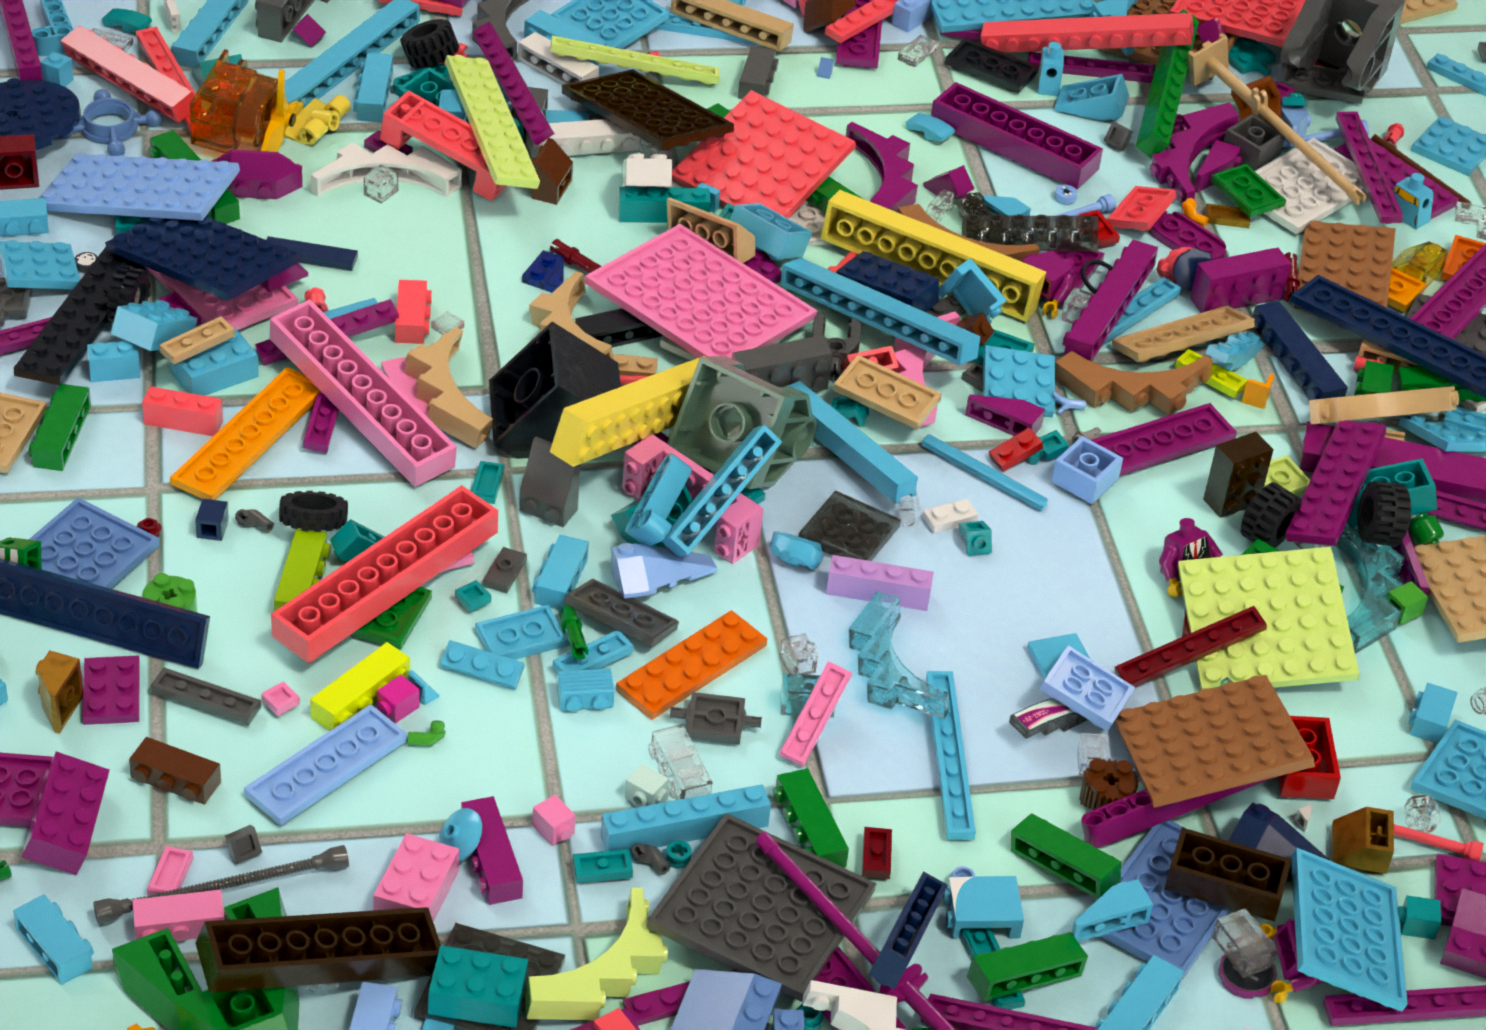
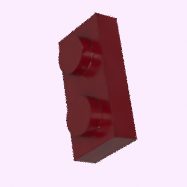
(877, 852)

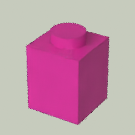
(398, 698)

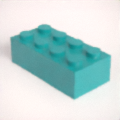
(1414, 477)

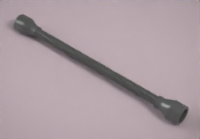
(333, 859)

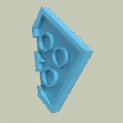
(1444, 435)

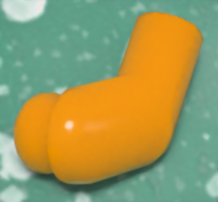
(1189, 210)

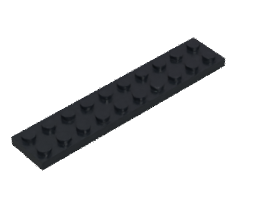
(73, 324)

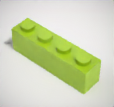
(303, 565)

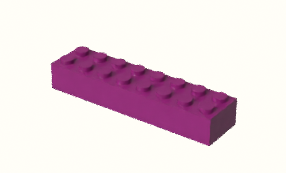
(1018, 135)

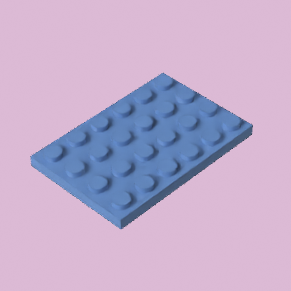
(1178, 923)

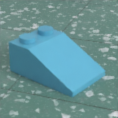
(1095, 98)

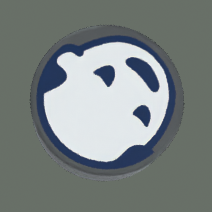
(84, 261)

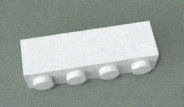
(567, 69)

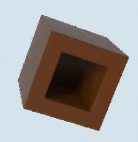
(978, 325)

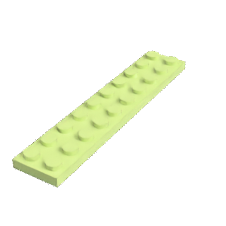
(492, 122)

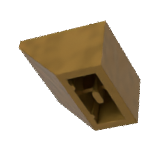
(1364, 839)

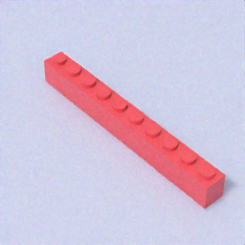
(1089, 32)

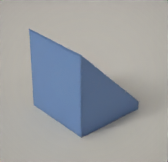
(825, 68)

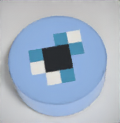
(1065, 194)

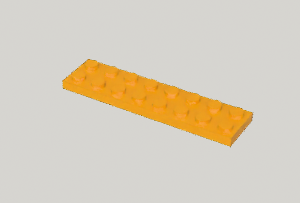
(246, 436)

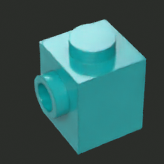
(1420, 917)

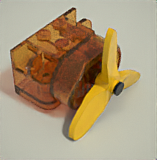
(241, 108)

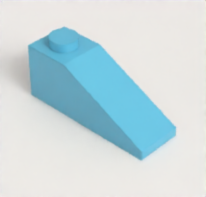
(1116, 910)

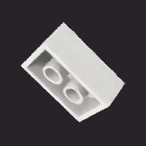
(647, 172)

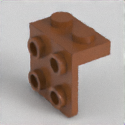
(1272, 91)

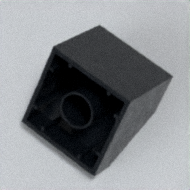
(542, 381)

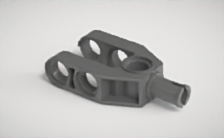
(839, 347)

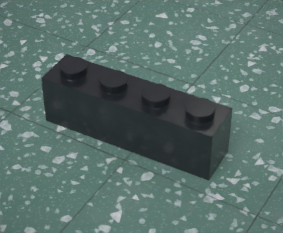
(616, 327)

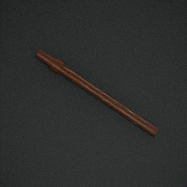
(1392, 148)

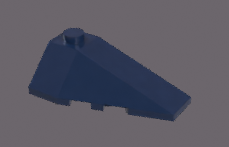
(1270, 833)

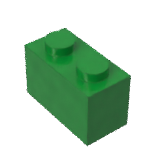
(1374, 378)

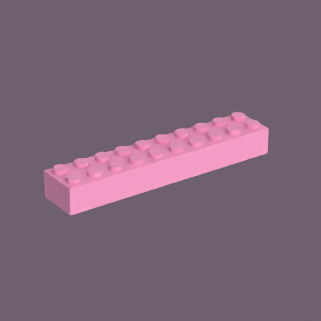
(363, 393)

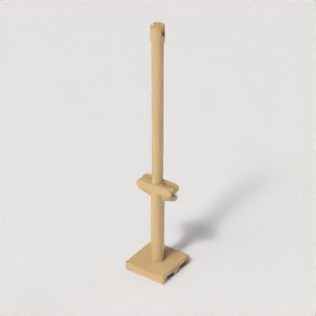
(1214, 61)

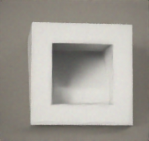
(1303, 816)

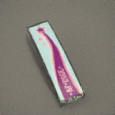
(1045, 718)

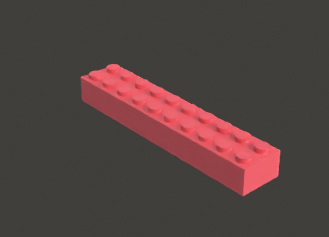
(384, 574)

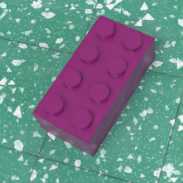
(1241, 280)
(65, 813)

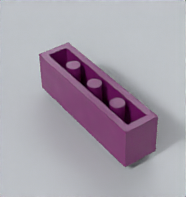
(494, 855)

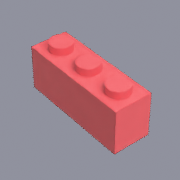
(413, 311)
(182, 411)

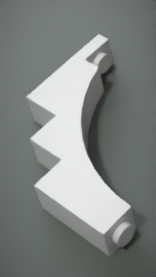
(852, 1007)

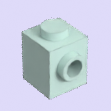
(646, 787)

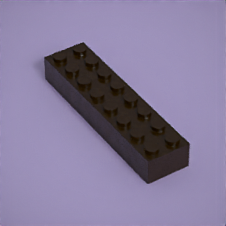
(317, 949)

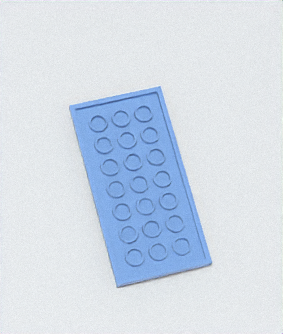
(139, 186)

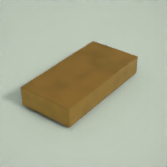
(1227, 216)

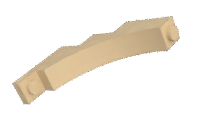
(1383, 404)

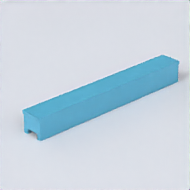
(859, 450)

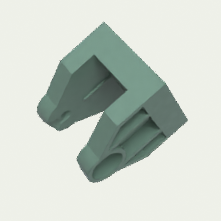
(723, 397)

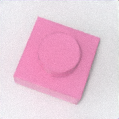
(280, 698)

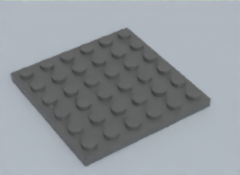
(751, 914)

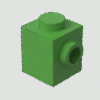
(1409, 600)

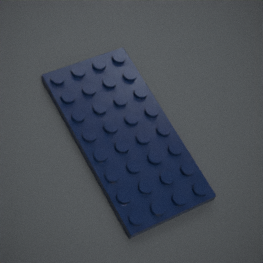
(204, 254)

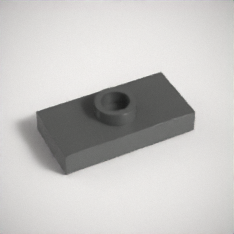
(505, 570)

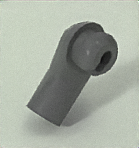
(253, 518)
(650, 855)

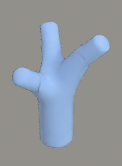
(1068, 403)

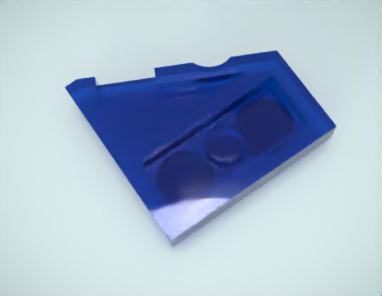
(545, 272)

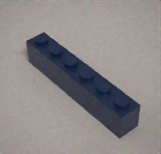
(1297, 352)
(908, 930)

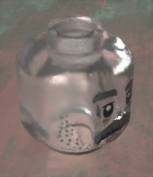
(1422, 813)

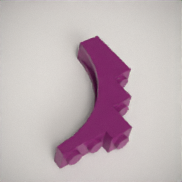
(1195, 134)
(892, 163)

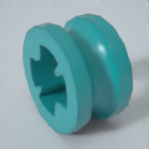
(678, 847)

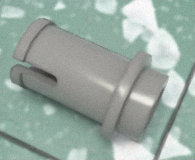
(1088, 434)

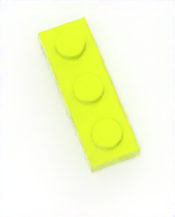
(1221, 378)

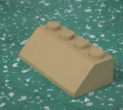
(717, 230)

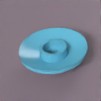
(462, 831)

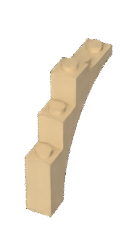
(559, 308)
(435, 386)

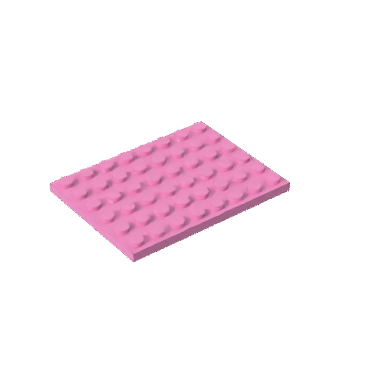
(699, 295)

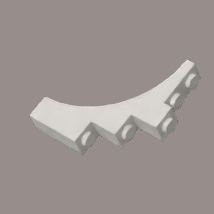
(417, 168)

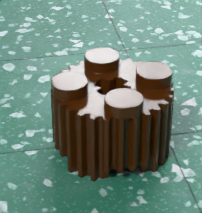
(1107, 782)

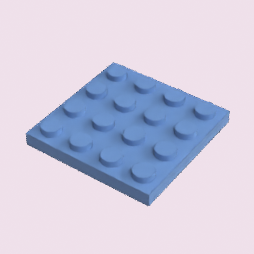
(92, 545)

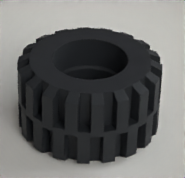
(429, 43)
(1384, 513)
(1270, 514)

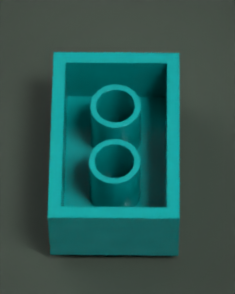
(478, 986)

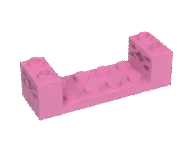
(736, 529)

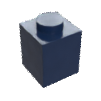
(212, 519)

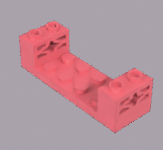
(441, 130)

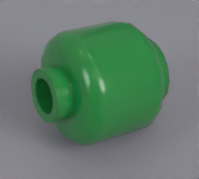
(1425, 530)

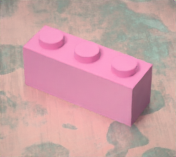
(180, 913)

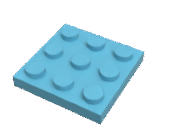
(1452, 145)
(38, 265)
(1020, 376)

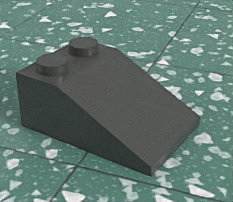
(549, 485)

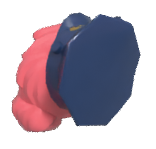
(1181, 266)

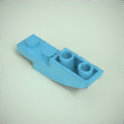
(1236, 351)

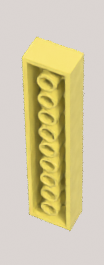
(903, 240)
(622, 415)

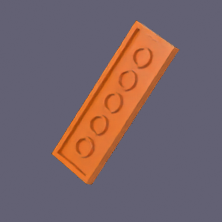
(691, 664)

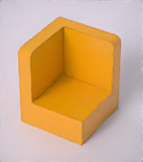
(1257, 393)

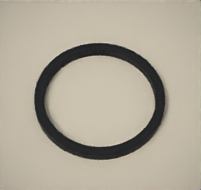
(1083, 272)

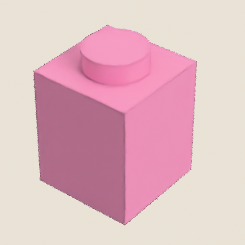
(553, 820)

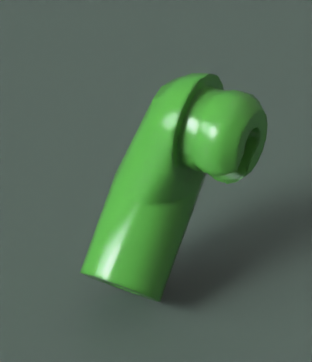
(428, 738)

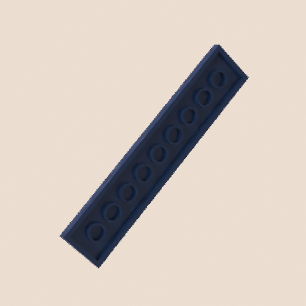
(1394, 332)
(103, 614)

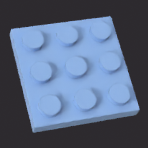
(1087, 688)

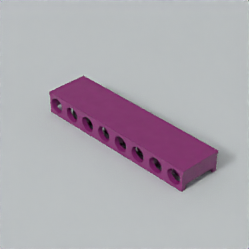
(1450, 470)

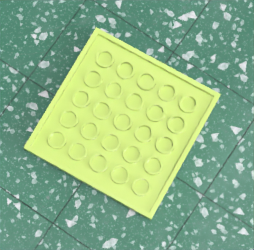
(1297, 599)

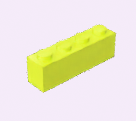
(358, 686)

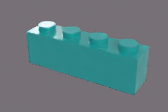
(650, 203)

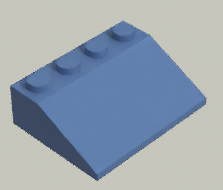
(727, 1001)

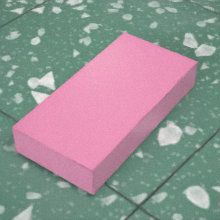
(170, 870)

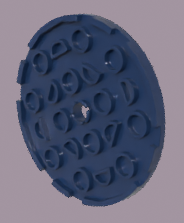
(37, 109)

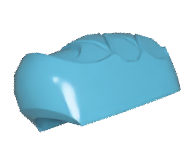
(796, 550)

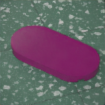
(1180, 231)

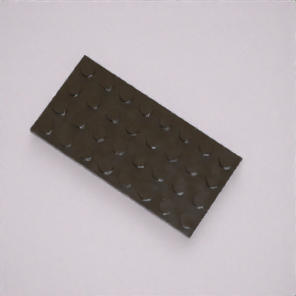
(648, 109)

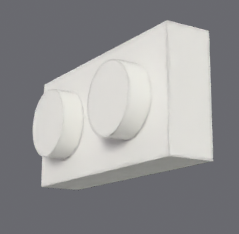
(949, 515)

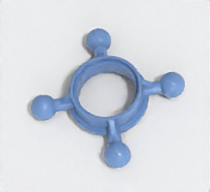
(117, 133)

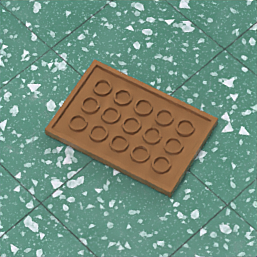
(1349, 256)

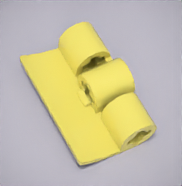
(317, 119)

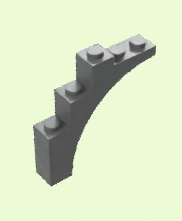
(498, 14)

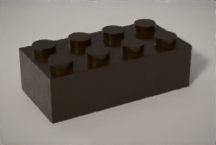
(1228, 874)

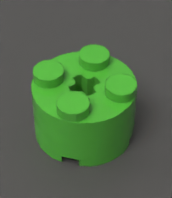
(172, 591)

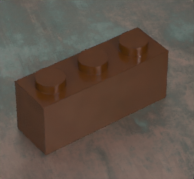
(175, 770)

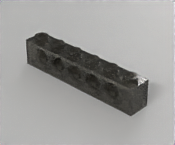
(994, 227)

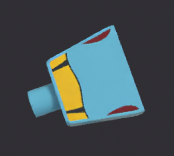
(1414, 200)

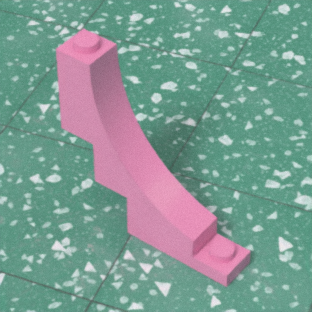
(914, 360)

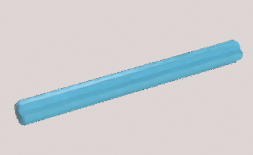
(985, 472)

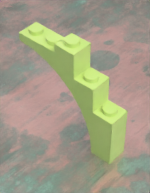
(584, 990)

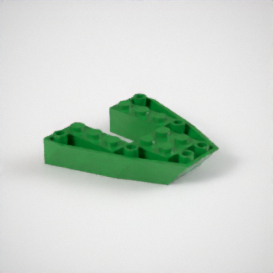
(164, 985)

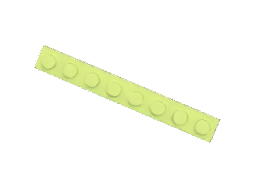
(640, 61)

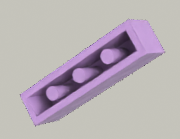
(863, 578)

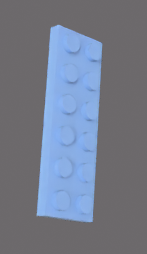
(325, 764)

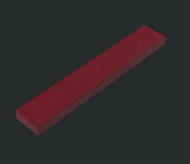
(1191, 647)

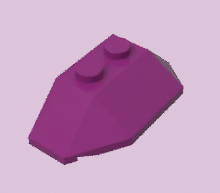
(263, 174)

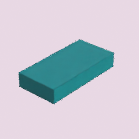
(488, 481)

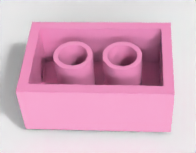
(418, 876)

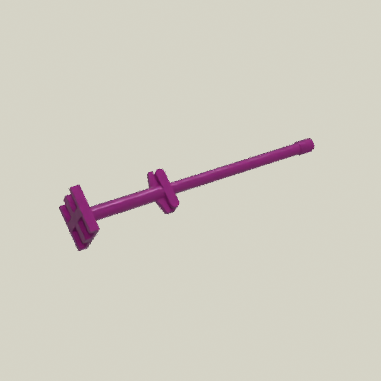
(911, 980)

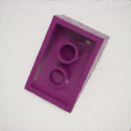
(1467, 935)

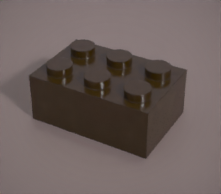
(1237, 473)

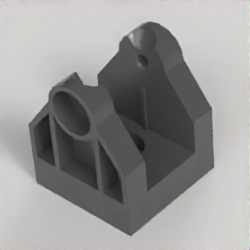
(1321, 36)

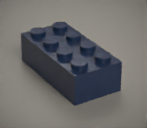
(893, 280)

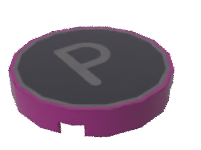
(1249, 986)

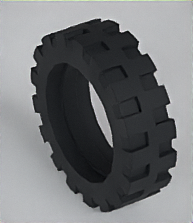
(313, 511)

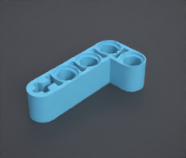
(57, 27)
(649, 520)

